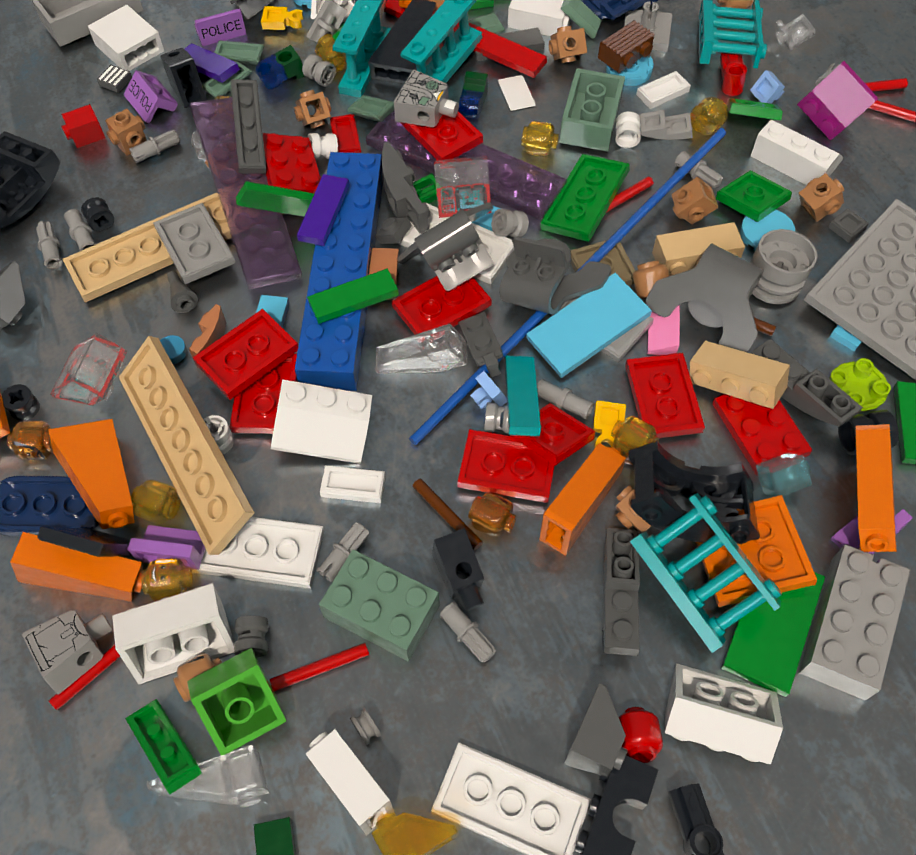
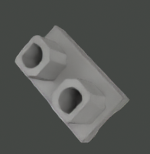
(327, 20)

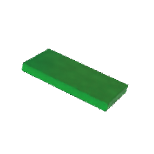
(585, 197)
(771, 642)

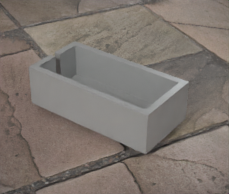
(70, 18)
(855, 623)

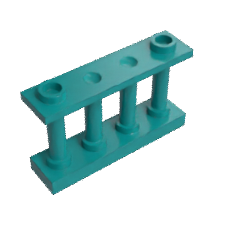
(710, 35)
(358, 41)
(457, 45)
(692, 601)

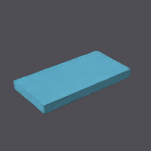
(588, 325)

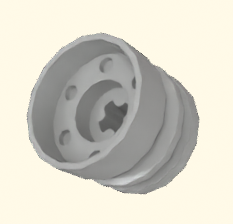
(786, 265)

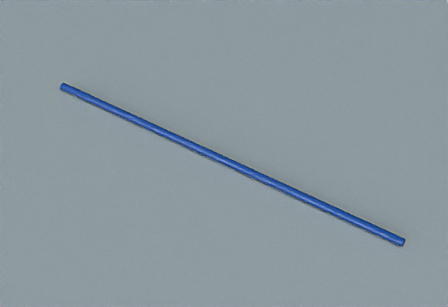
(597, 257)

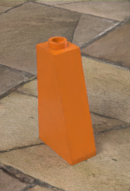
(96, 469)
(875, 489)
(581, 498)
(71, 570)

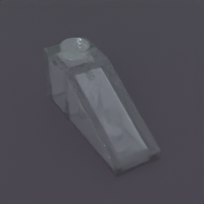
(423, 353)
(224, 780)

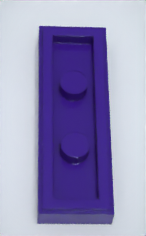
(212, 64)
(323, 210)

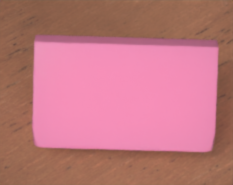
(664, 333)

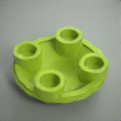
(862, 383)

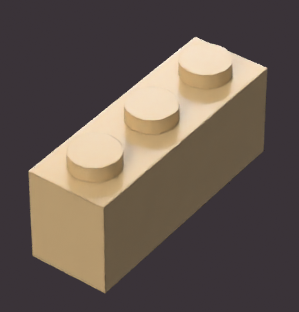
(684, 249)
(739, 374)

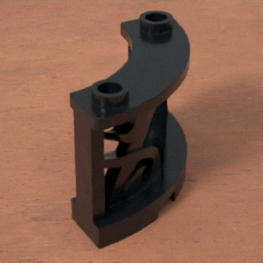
(663, 476)

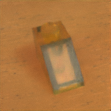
(412, 834)

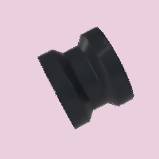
(97, 214)
(19, 409)

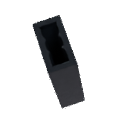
(386, 61)

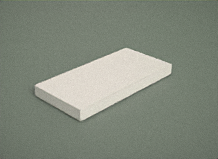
(497, 246)
(269, 553)
(510, 804)

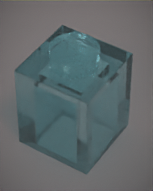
(784, 474)

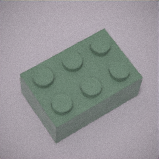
(591, 109)
(380, 604)

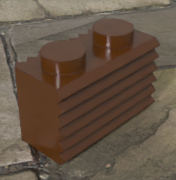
(626, 46)

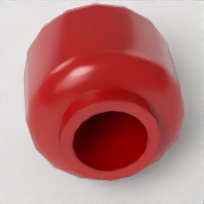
(642, 734)

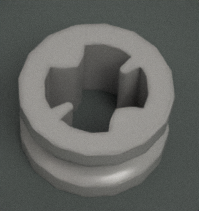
(365, 726)

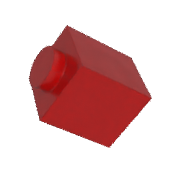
(82, 126)

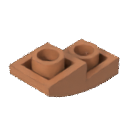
(382, 259)
(212, 328)

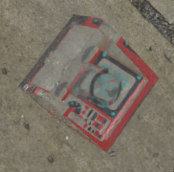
(461, 184)
(90, 371)

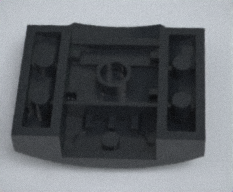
(24, 176)

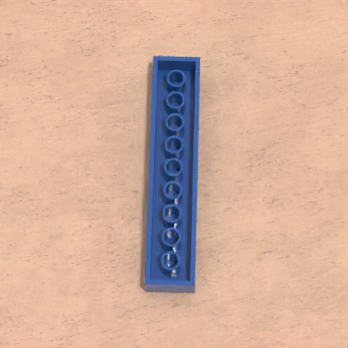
(332, 350)

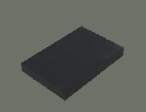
(86, 541)

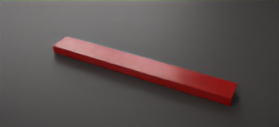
(494, 47)

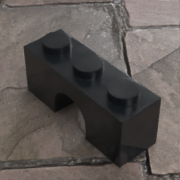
(627, 786)

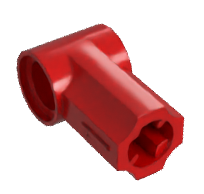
(733, 73)

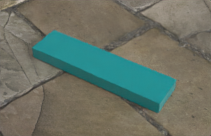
(522, 396)

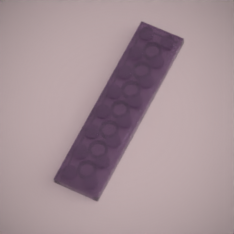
(510, 179)
(257, 234)

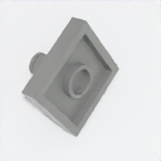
(657, 22)

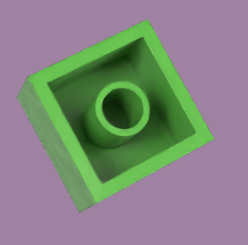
(236, 701)

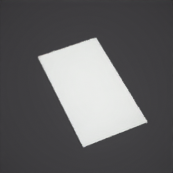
(516, 92)

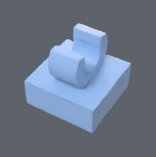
(768, 88)
(488, 392)

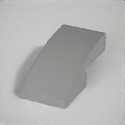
(658, 126)

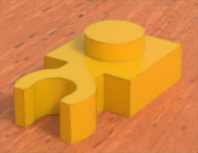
(278, 18)
(604, 419)

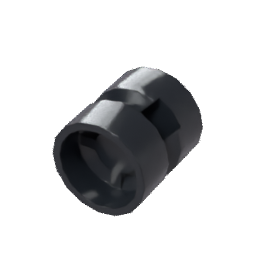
(847, 431)

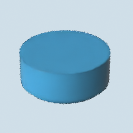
(174, 348)

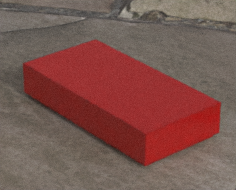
(346, 133)

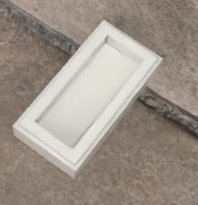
(663, 90)
(352, 484)

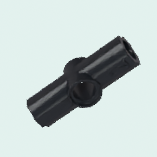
(694, 819)

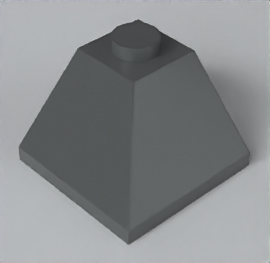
(11, 295)
(599, 738)

